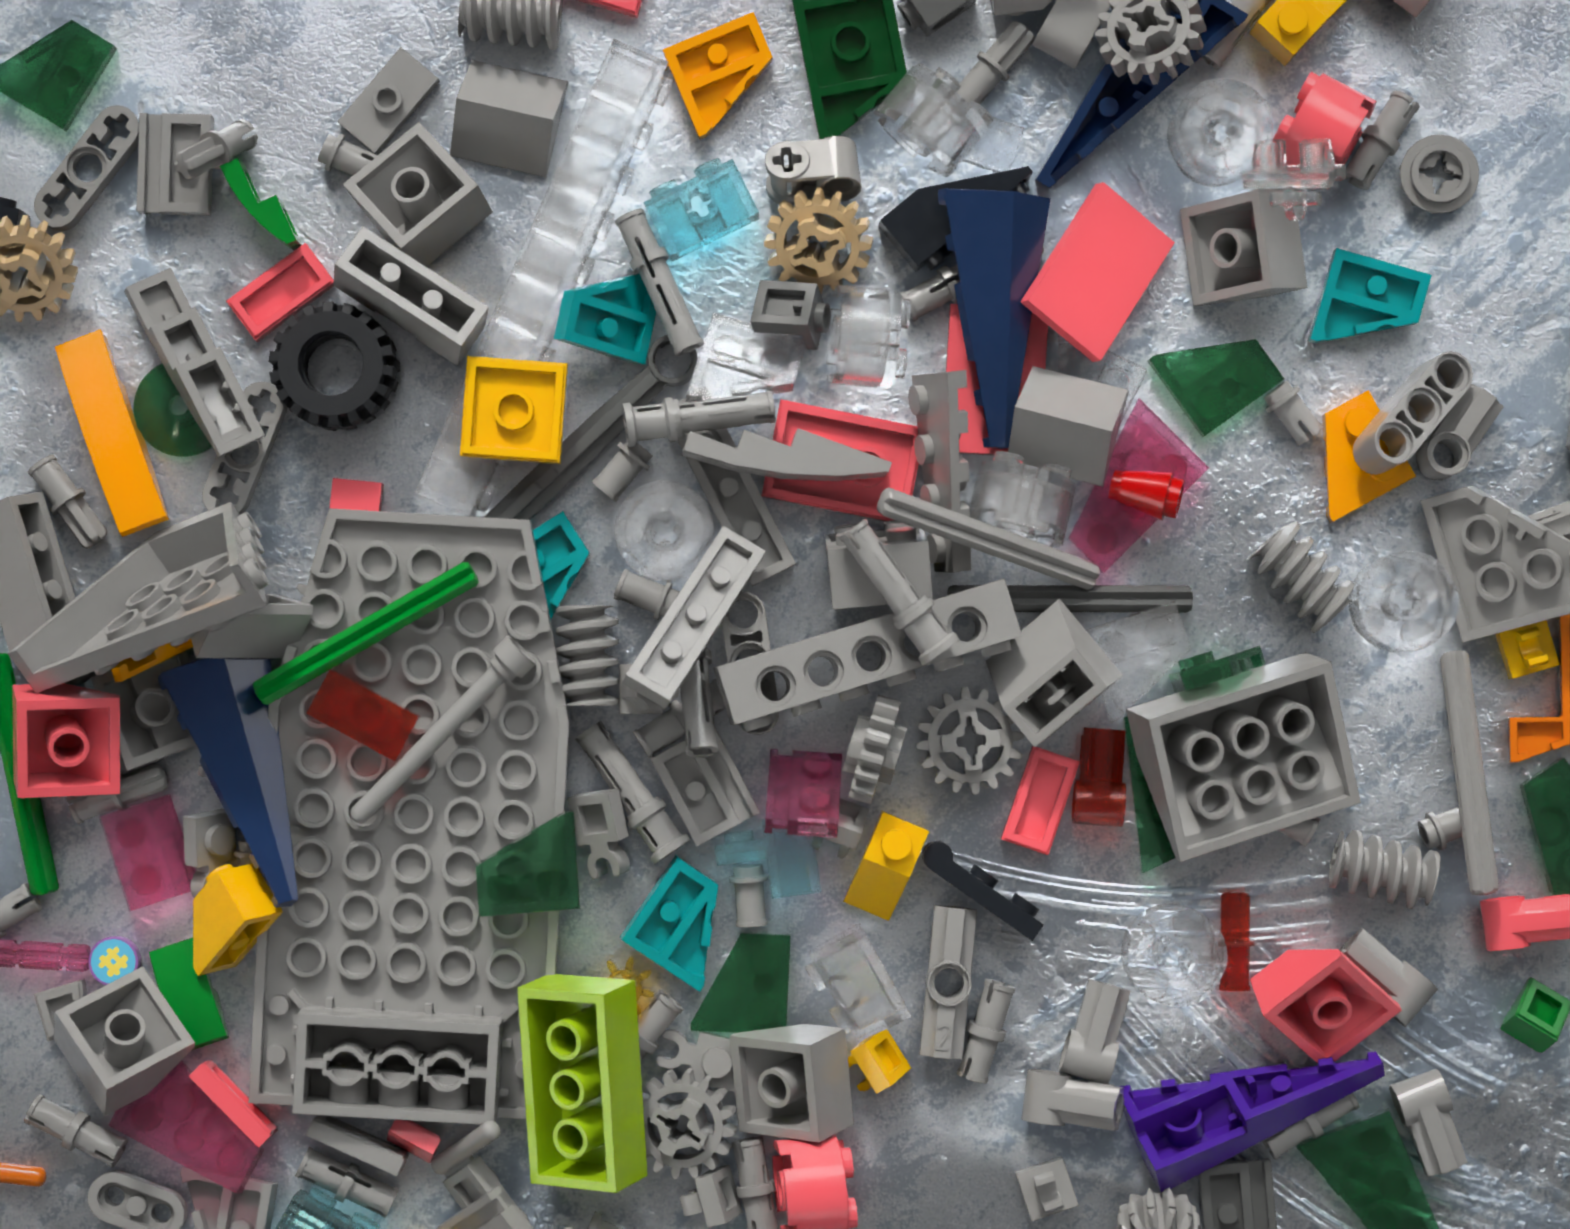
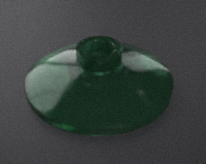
(159, 425)

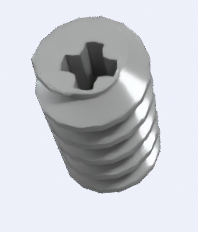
(515, 17)
(1304, 575)
(587, 655)
(1384, 868)

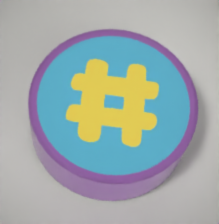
(113, 959)

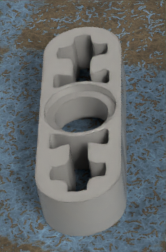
(67, 168)
(246, 490)

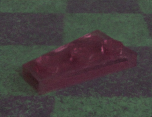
(191, 1130)

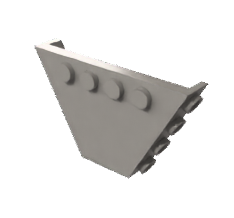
(158, 594)

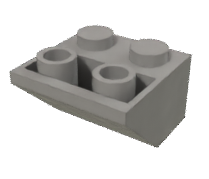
(849, 582)
(1050, 673)

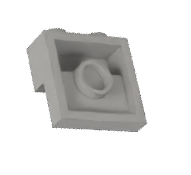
(146, 716)

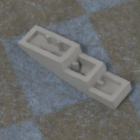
(194, 363)
(805, 459)

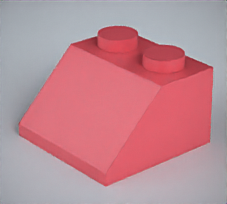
(65, 741)

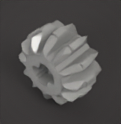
(1158, 1212)

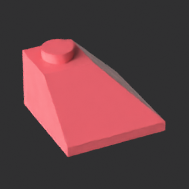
(1322, 1001)

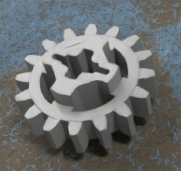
(1153, 36)
(947, 743)
(874, 749)
(700, 1132)

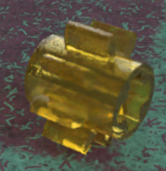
(628, 972)

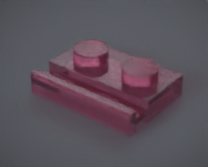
(804, 793)
(148, 852)

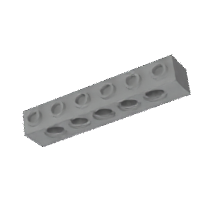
(741, 679)

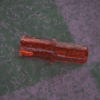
(1236, 933)

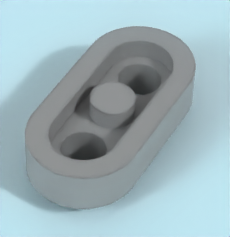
(139, 1202)

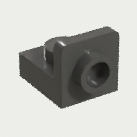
(791, 310)

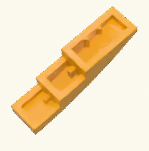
(111, 433)

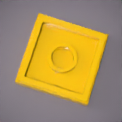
(513, 410)

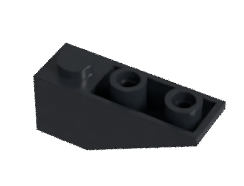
(920, 224)

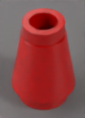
(1148, 491)

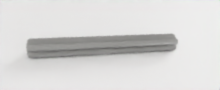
(987, 538)
(1469, 773)

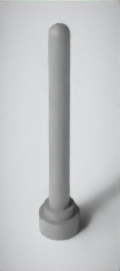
(509, 662)

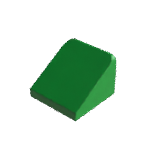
(1536, 1016)

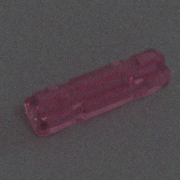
(44, 955)

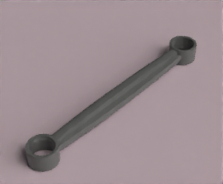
(587, 441)

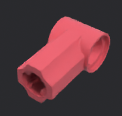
(1518, 921)

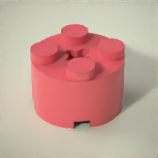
(1326, 111)
(813, 1184)

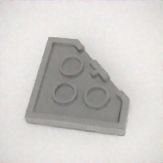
(1500, 561)

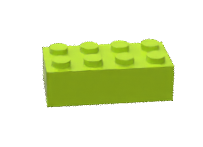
(582, 1082)

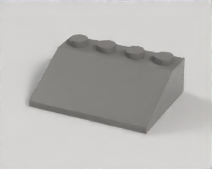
(1245, 754)

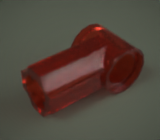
(1099, 791)

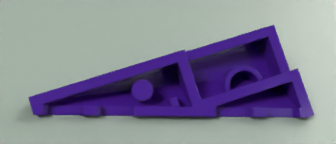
(1205, 1122)

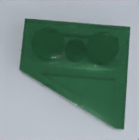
(57, 73)
(1216, 380)
(1206, 669)
(531, 872)
(749, 987)

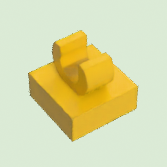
(1527, 649)
(879, 1061)

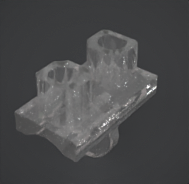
(1315, 170)

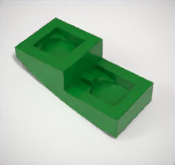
(269, 212)
(188, 994)

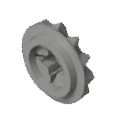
(1457, 161)

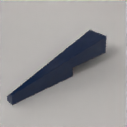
(1115, 99)
(997, 259)
(240, 758)

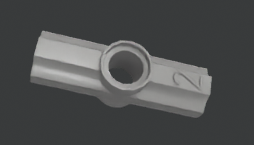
(946, 1014)

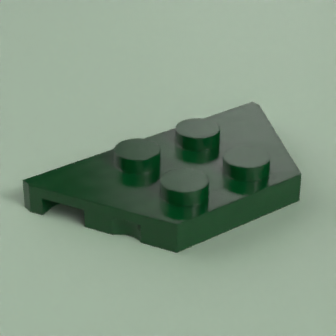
(848, 57)

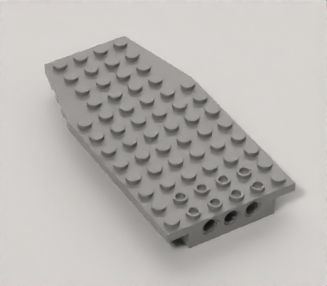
(382, 975)

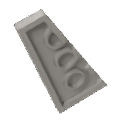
(936, 448)

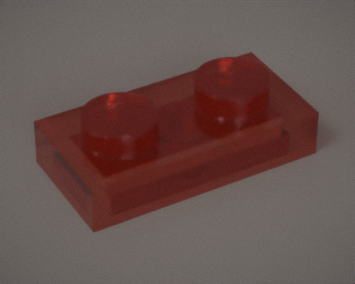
(363, 714)

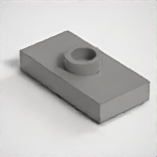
(388, 101)

